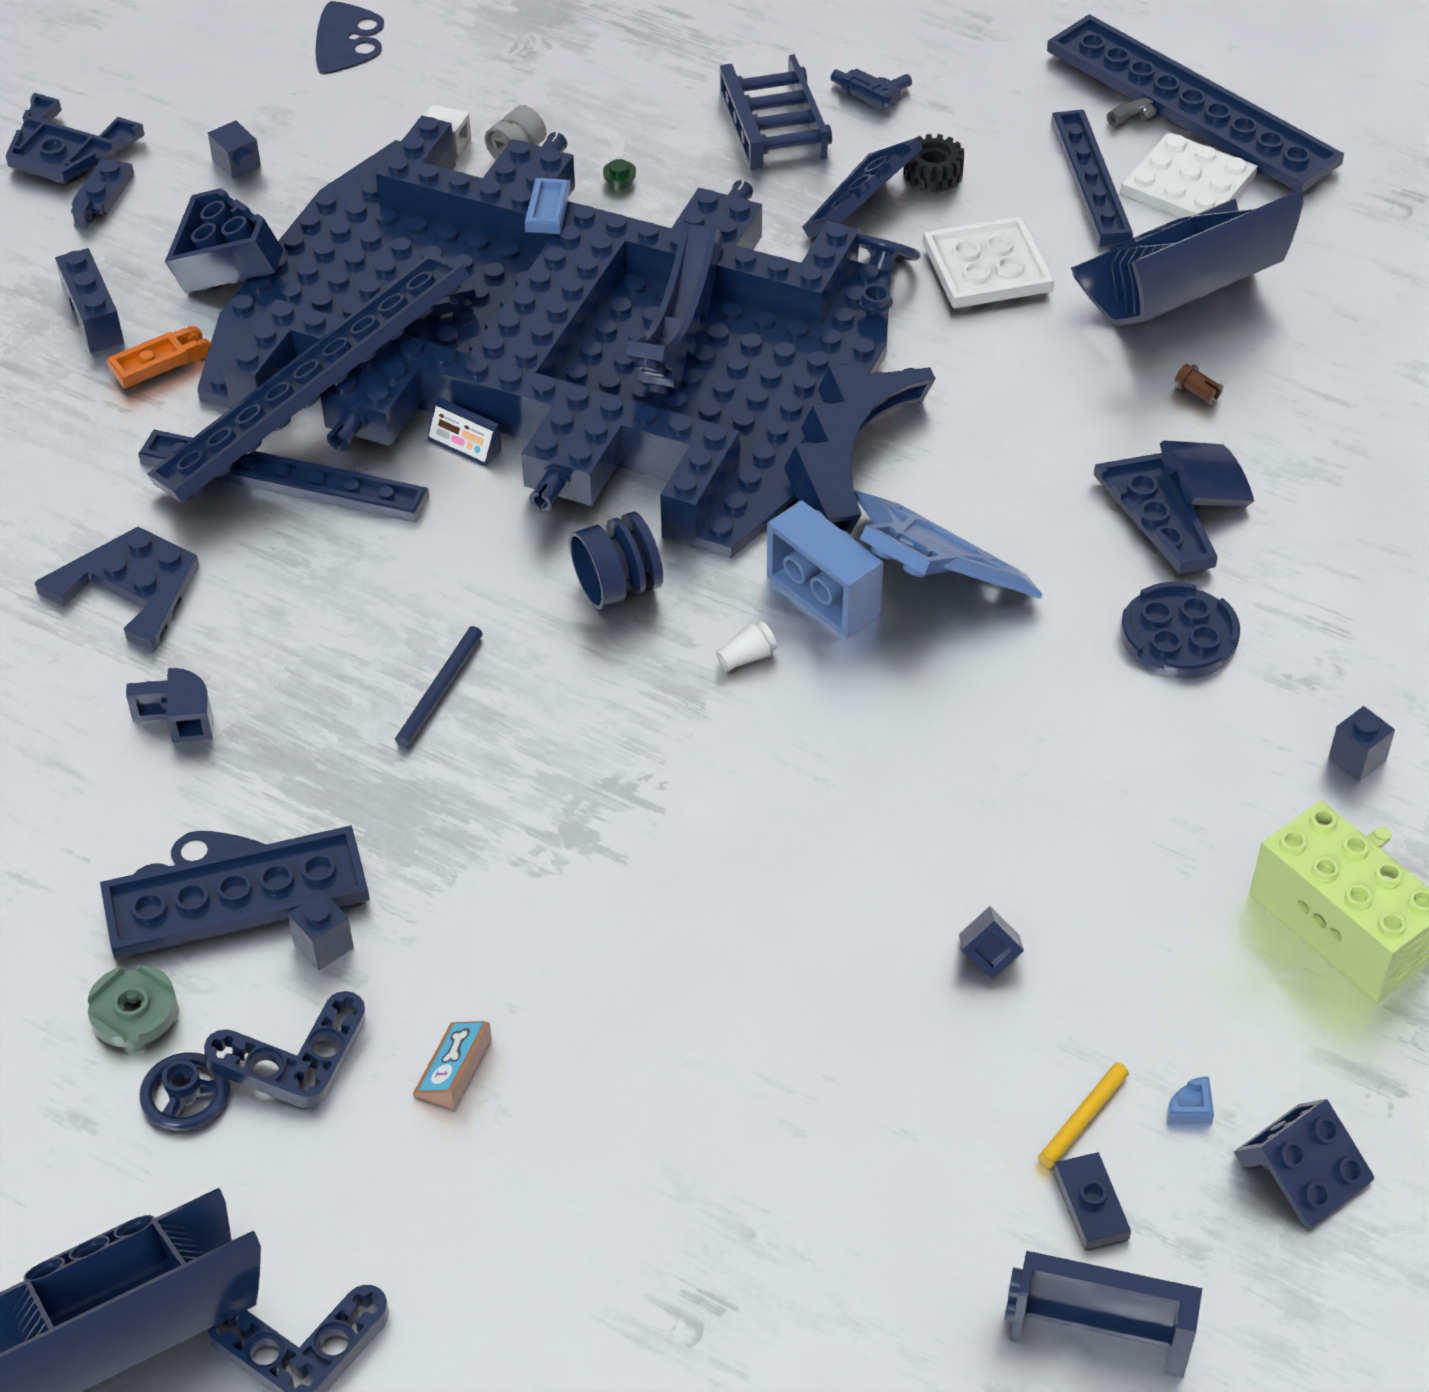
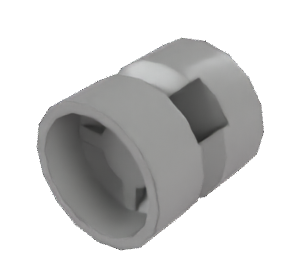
(519, 124)

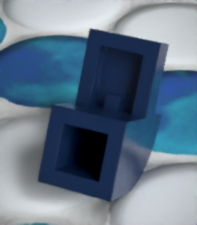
(178, 699)

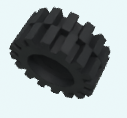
(936, 165)

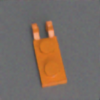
(158, 356)

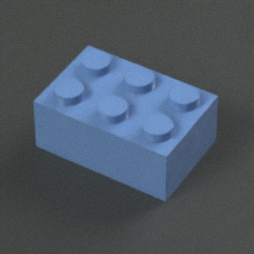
(824, 569)

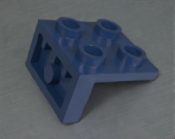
(1309, 1159)

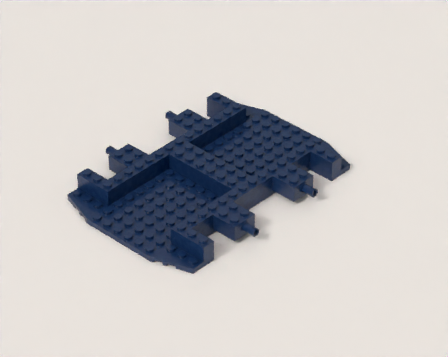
(556, 327)

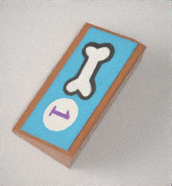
(454, 1063)

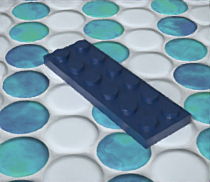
(231, 891)

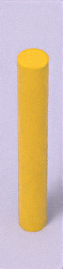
(1083, 1115)

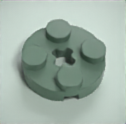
(138, 1027)

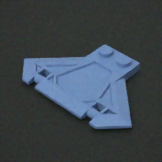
(932, 549)

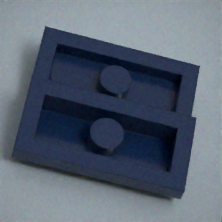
(1207, 473)

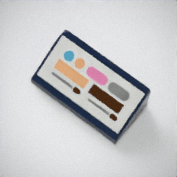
(464, 432)

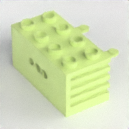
(1334, 898)

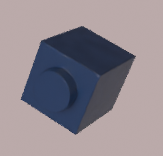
(234, 149)
(1361, 743)
(320, 930)

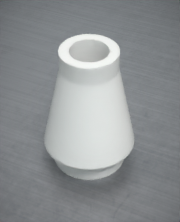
(749, 645)

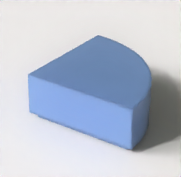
(1192, 1104)

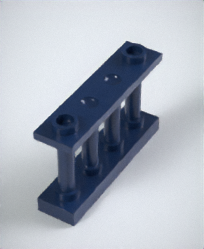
(749, 126)

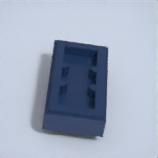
(1092, 1200)

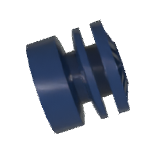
(616, 559)

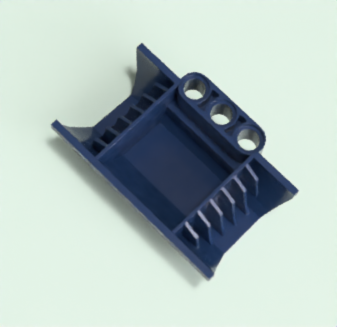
(1188, 258)
(125, 1297)

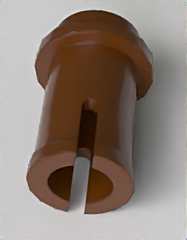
(1198, 383)

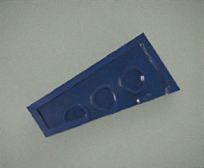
(861, 184)

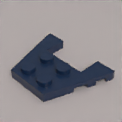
(62, 151)
(135, 568)

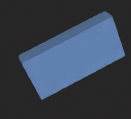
(547, 206)

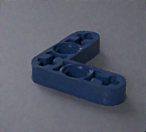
(292, 1068)
(309, 1357)

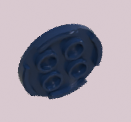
(1180, 630)

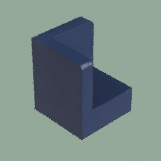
(991, 942)

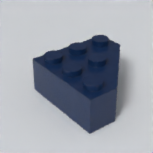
(221, 243)

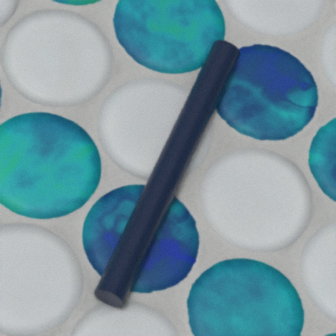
(438, 687)

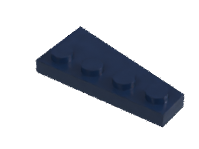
(1159, 510)

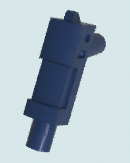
(876, 92)

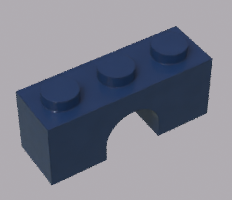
(90, 299)

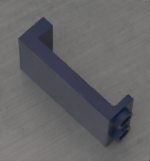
(1106, 1303)

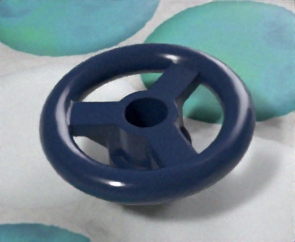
(885, 252)
(183, 1087)

